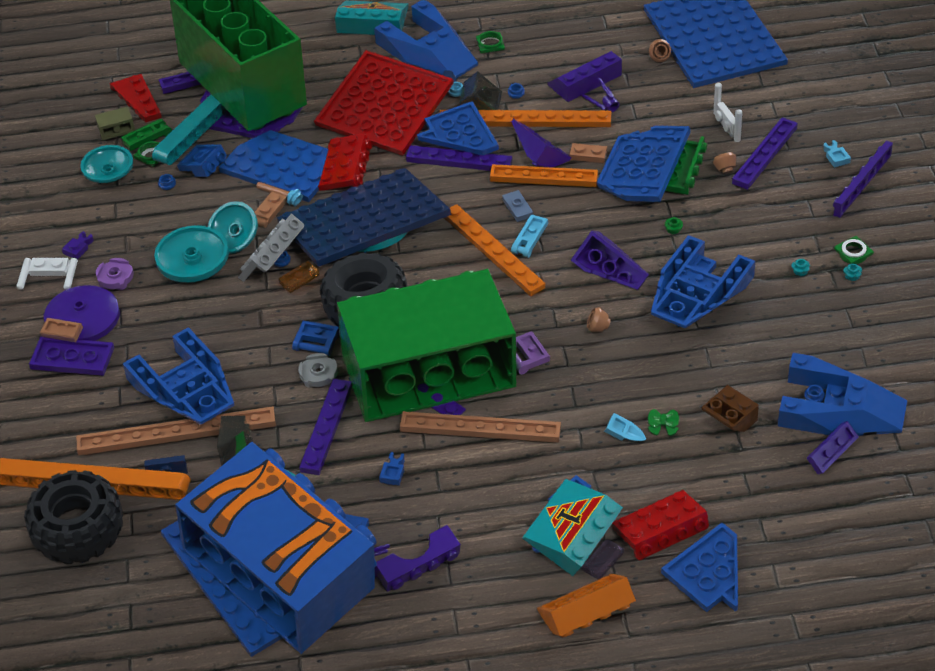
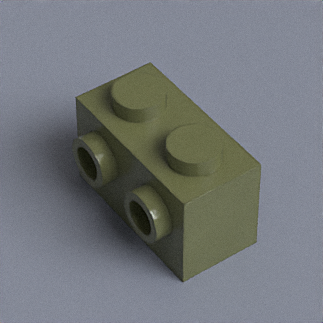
(115, 123)

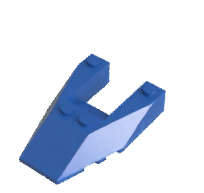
(436, 51)
(690, 293)
(192, 388)
(846, 399)

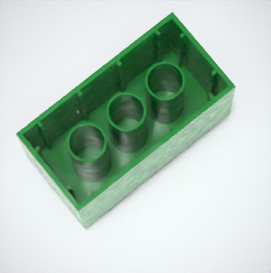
(241, 57)
(430, 333)

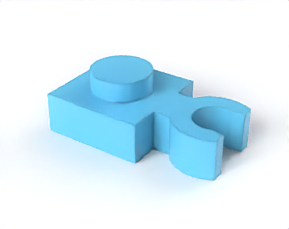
(836, 155)

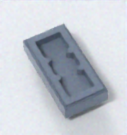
(517, 205)

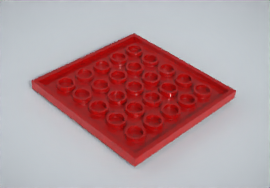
(384, 101)

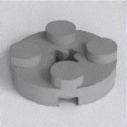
(308, 372)

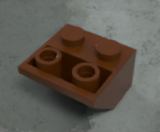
(732, 409)

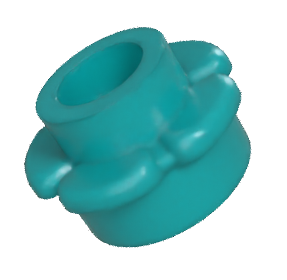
(800, 267)
(852, 272)

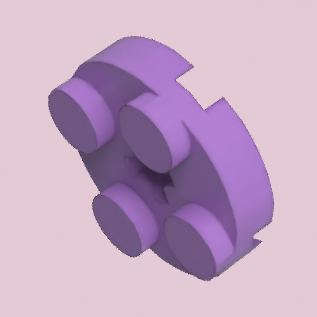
(117, 281)

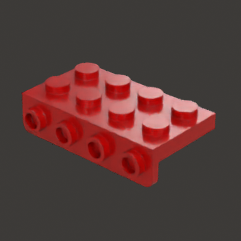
(345, 162)
(662, 524)

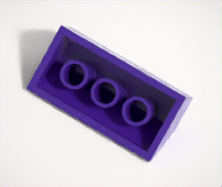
(586, 76)

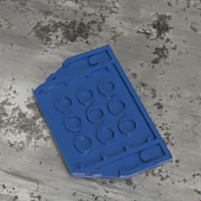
(278, 162)
(643, 163)

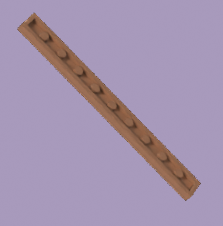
(167, 432)

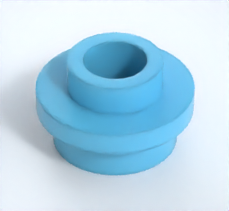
(456, 89)
(294, 197)

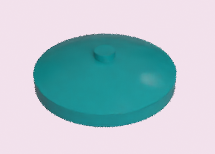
(191, 253)

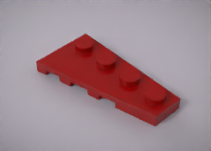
(138, 96)

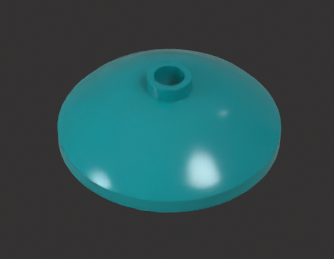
(106, 163)
(230, 219)

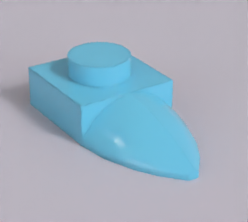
(623, 428)

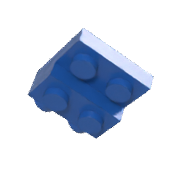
(203, 159)

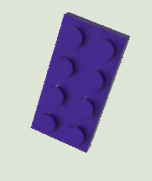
(72, 357)

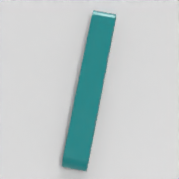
(188, 131)

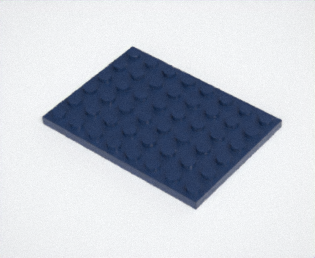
(365, 216)

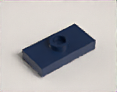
(168, 464)

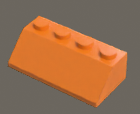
(587, 604)

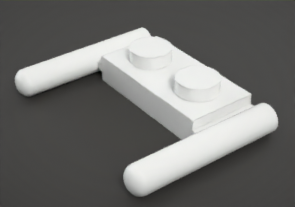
(722, 113)
(48, 267)

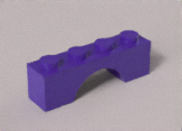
(395, 571)

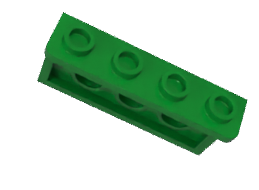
(687, 167)

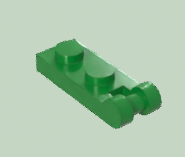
(145, 134)

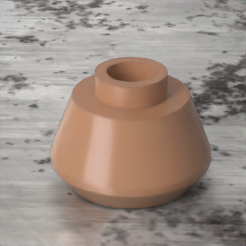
(660, 50)
(725, 162)
(598, 320)

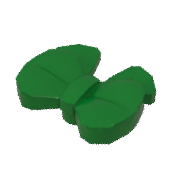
(669, 420)

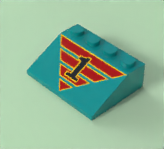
(364, 16)
(572, 525)

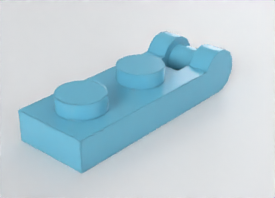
(529, 235)

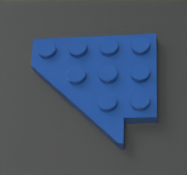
(460, 129)
(708, 569)

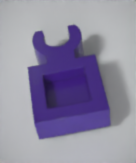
(77, 247)

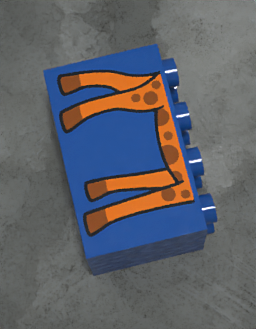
(277, 545)

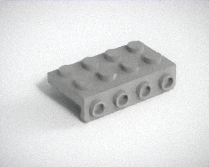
(272, 246)

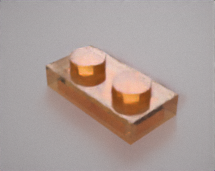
(299, 276)

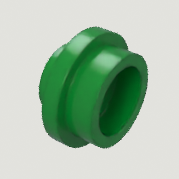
(673, 225)

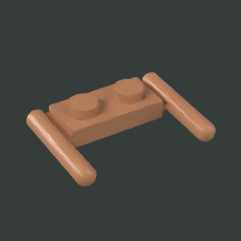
(271, 205)

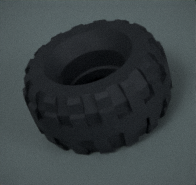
(358, 276)
(77, 537)

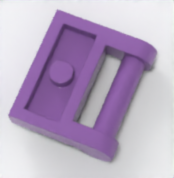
(533, 352)

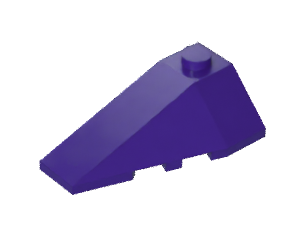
(539, 149)
(607, 260)

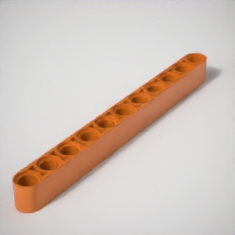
(124, 480)

